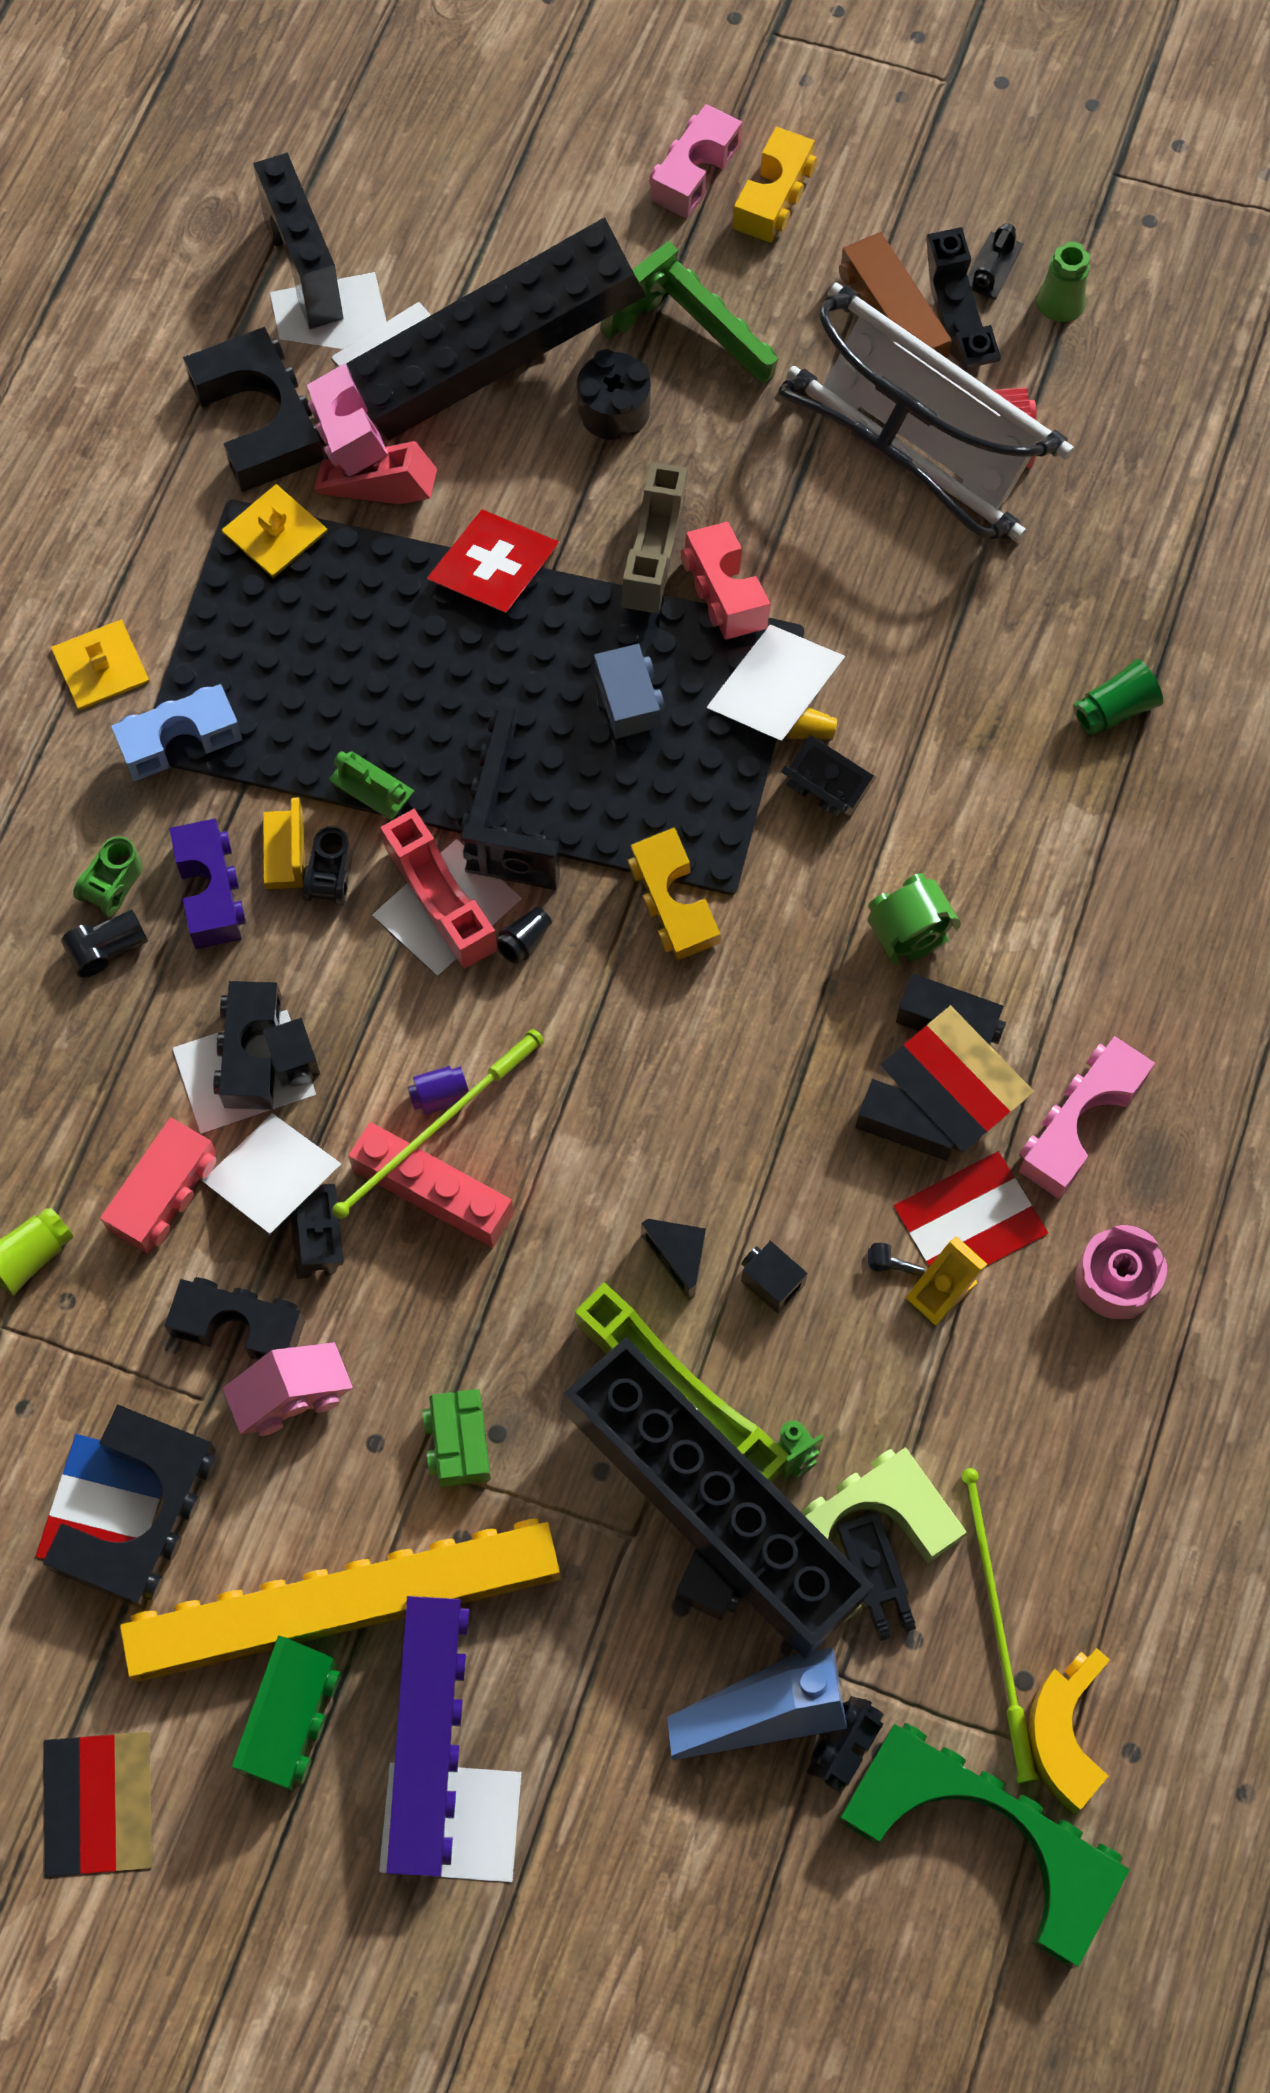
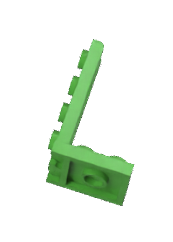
(664, 274)

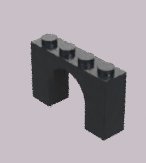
(295, 226)
(256, 365)
(890, 1110)
(134, 1567)

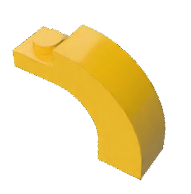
(1055, 1752)

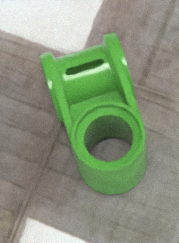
(109, 883)

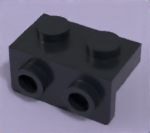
(829, 776)

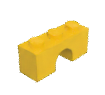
(765, 207)
(685, 926)

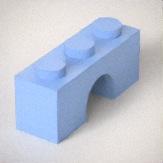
(202, 714)

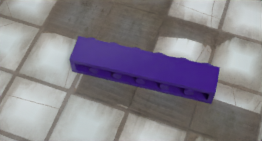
(425, 1735)

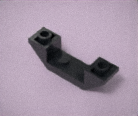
(954, 299)

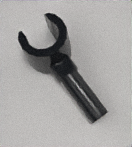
(880, 1260)

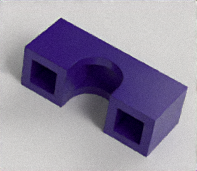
(213, 914)

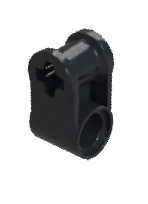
(328, 873)

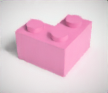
(286, 1385)

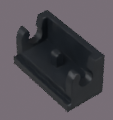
(317, 1233)

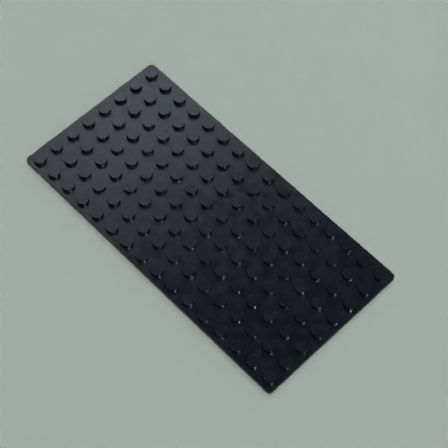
(406, 672)

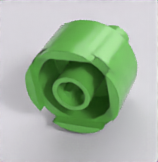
(912, 919)

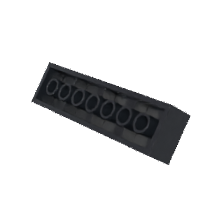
(495, 329)
(716, 1497)

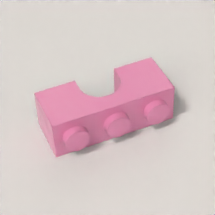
(709, 139)
(344, 422)

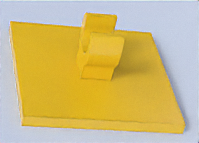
(274, 531)
(100, 664)

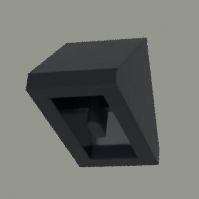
(678, 1249)

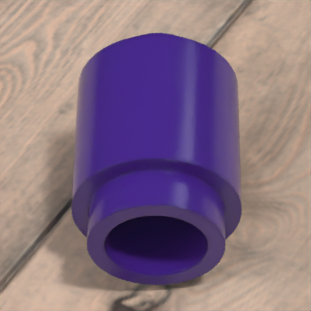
(438, 1089)

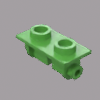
(370, 784)
(800, 1448)

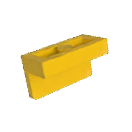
(284, 847)

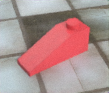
(396, 479)

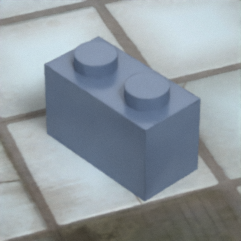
(628, 691)

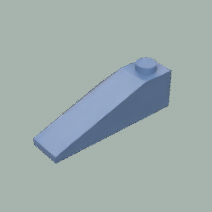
(769, 1706)

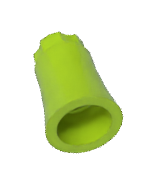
(30, 1248)

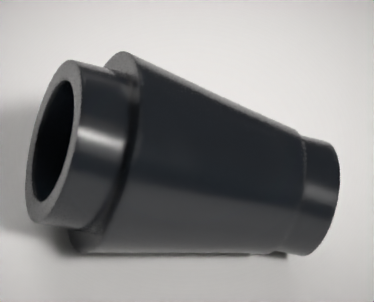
(521, 937)

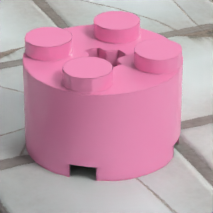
(1142, 1277)

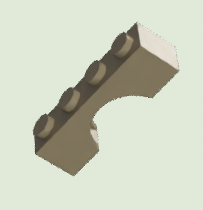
(656, 536)

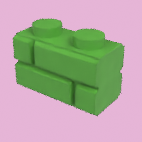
(458, 1438)

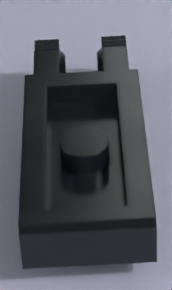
(872, 1555)

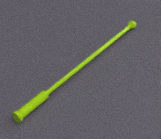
(531, 1041)
(1015, 1713)

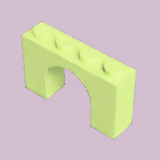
(902, 1493)

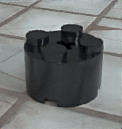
(613, 394)

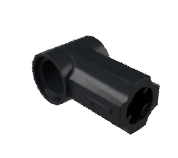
(94, 947)

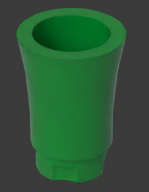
(1119, 698)

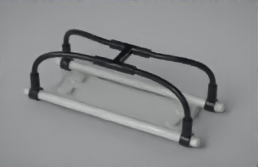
(930, 406)

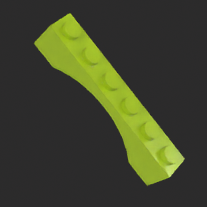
(610, 1319)

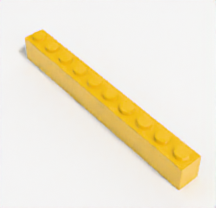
(337, 1601)

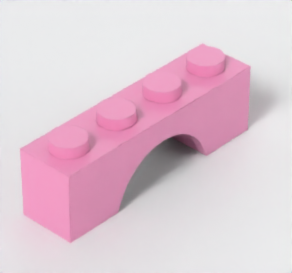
(1114, 1080)

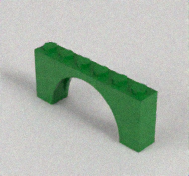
(1075, 1875)

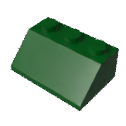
(286, 1715)

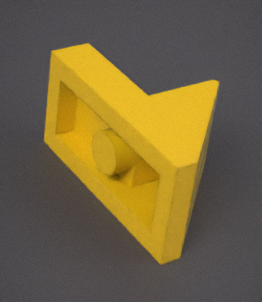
(946, 1281)

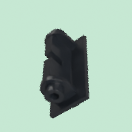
(995, 261)
(833, 1756)

